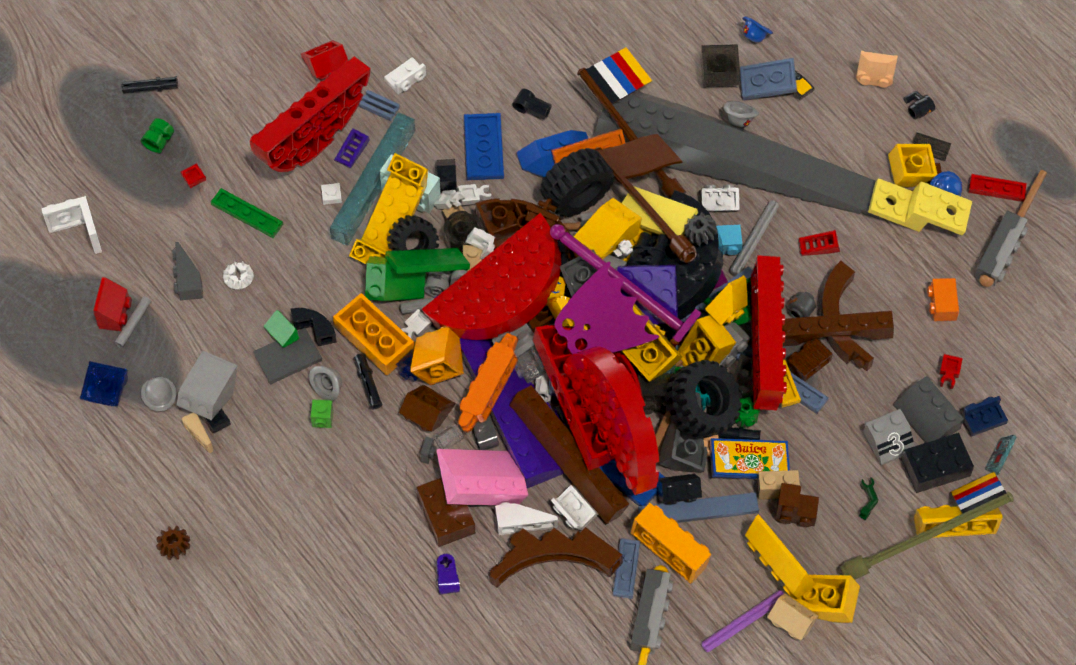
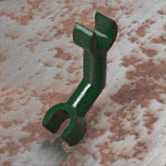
(866, 510)

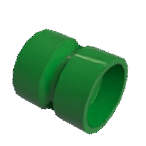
(157, 135)

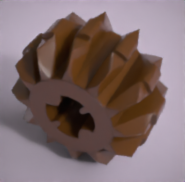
(170, 548)

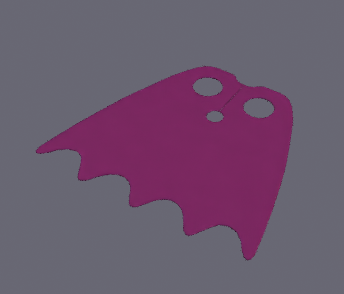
(608, 314)

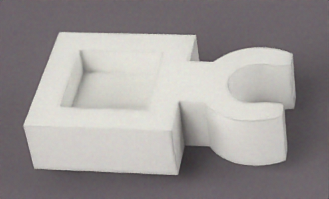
(473, 193)
(449, 198)
(417, 324)

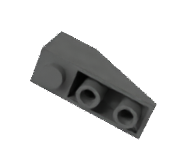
(188, 277)

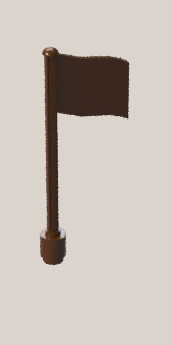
(638, 159)

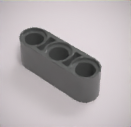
(485, 435)

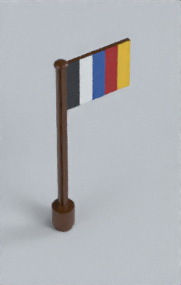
(614, 80)

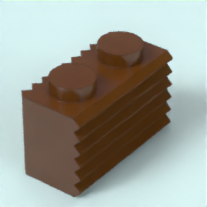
(809, 360)

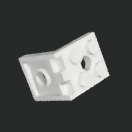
(71, 214)

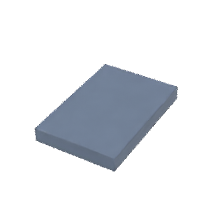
(768, 79)

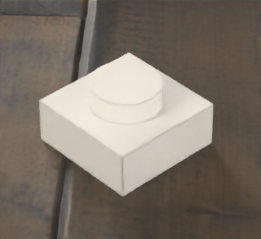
(331, 193)

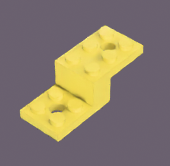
(920, 206)

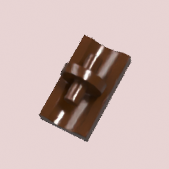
(533, 211)

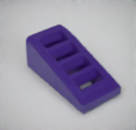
(346, 145)

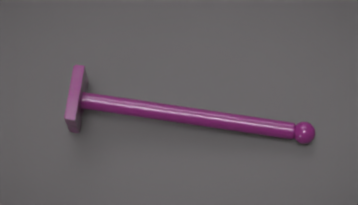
(558, 232)

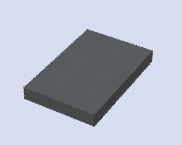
(282, 362)

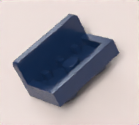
(984, 415)

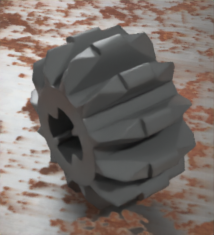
(700, 229)

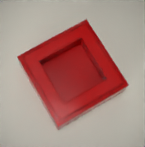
(193, 175)

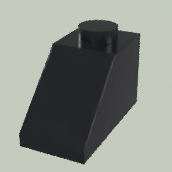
(447, 173)

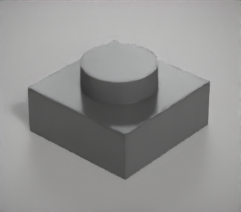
(428, 450)

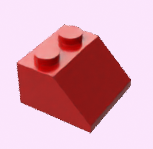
(325, 59)
(111, 305)

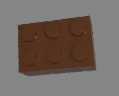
(446, 520)

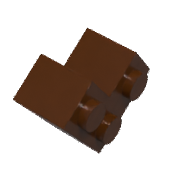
(796, 507)

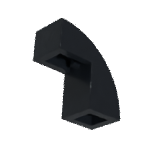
(309, 318)

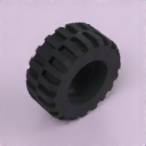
(577, 182)
(722, 392)

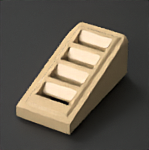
(195, 428)

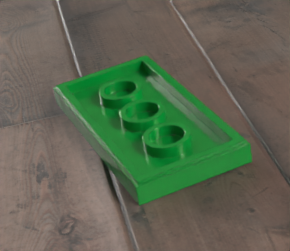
(427, 260)

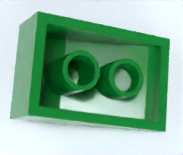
(387, 285)

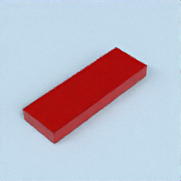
(997, 187)

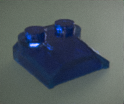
(104, 384)

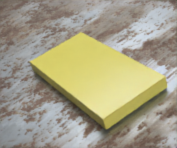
(672, 212)

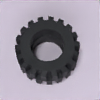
(408, 225)

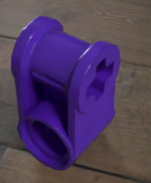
(447, 577)

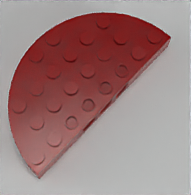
(312, 121)
(503, 287)
(553, 354)
(618, 413)

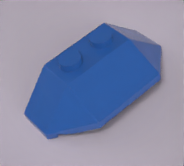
(538, 156)

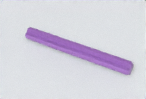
(741, 622)

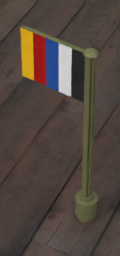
(972, 499)

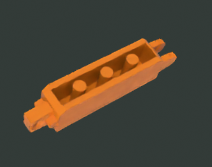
(489, 383)

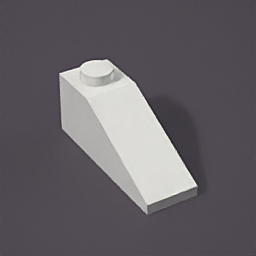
(514, 517)

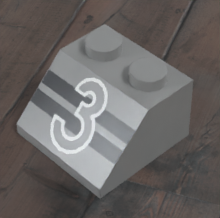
(889, 436)

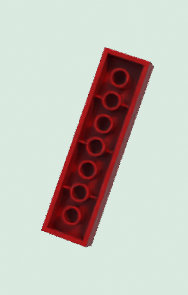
(768, 333)

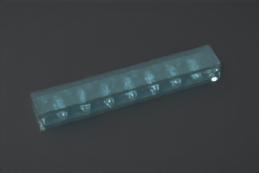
(369, 182)

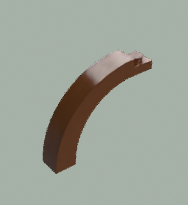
(842, 344)

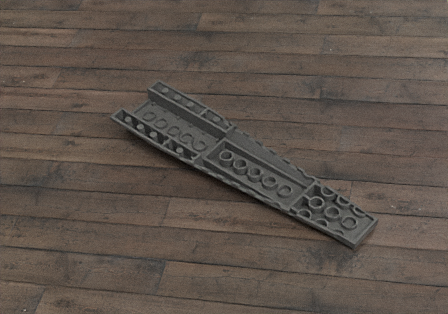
(738, 155)

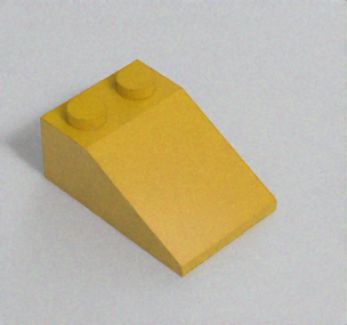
(609, 227)
(706, 342)
(832, 597)

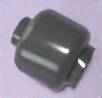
(801, 305)

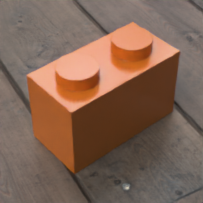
(943, 299)

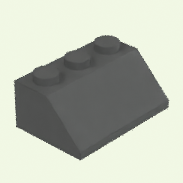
(929, 411)

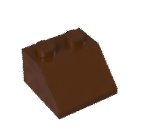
(426, 408)

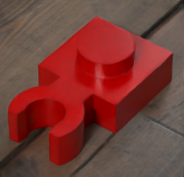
(949, 369)

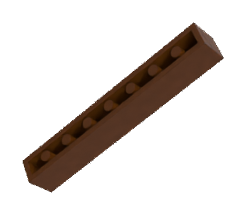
(564, 450)

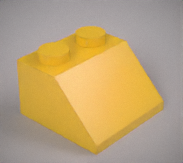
(912, 164)
(729, 302)

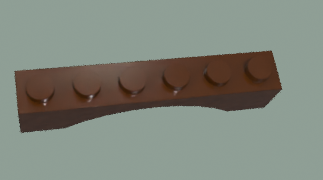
(869, 324)

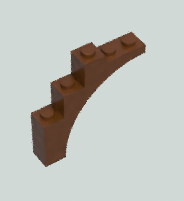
(555, 546)

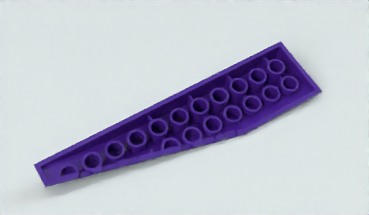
(522, 445)

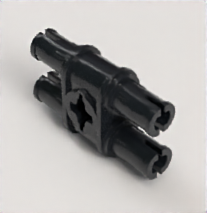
(648, 255)

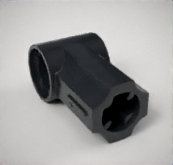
(529, 103)

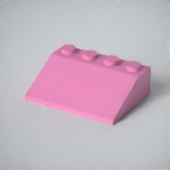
(481, 477)

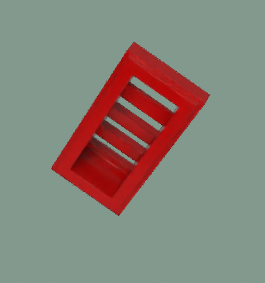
(827, 249)

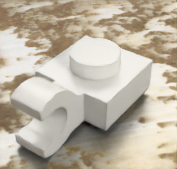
(624, 249)

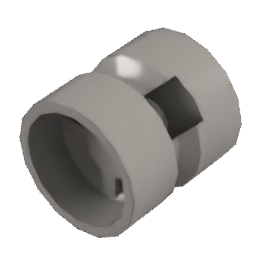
(437, 282)

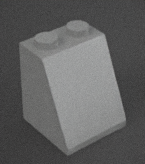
(208, 385)

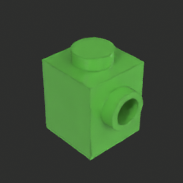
(322, 413)

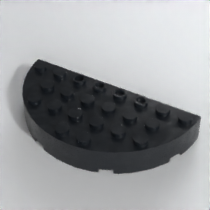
(700, 276)

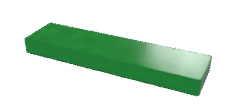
(247, 213)

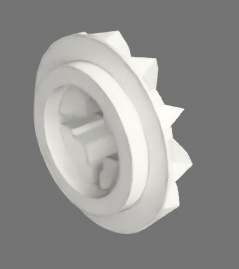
(231, 279)

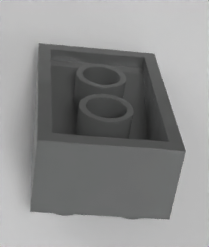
(577, 273)

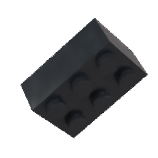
(937, 462)

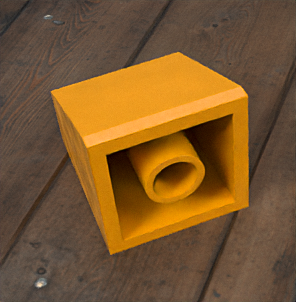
(437, 356)

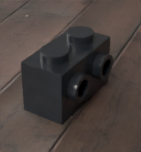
(679, 488)

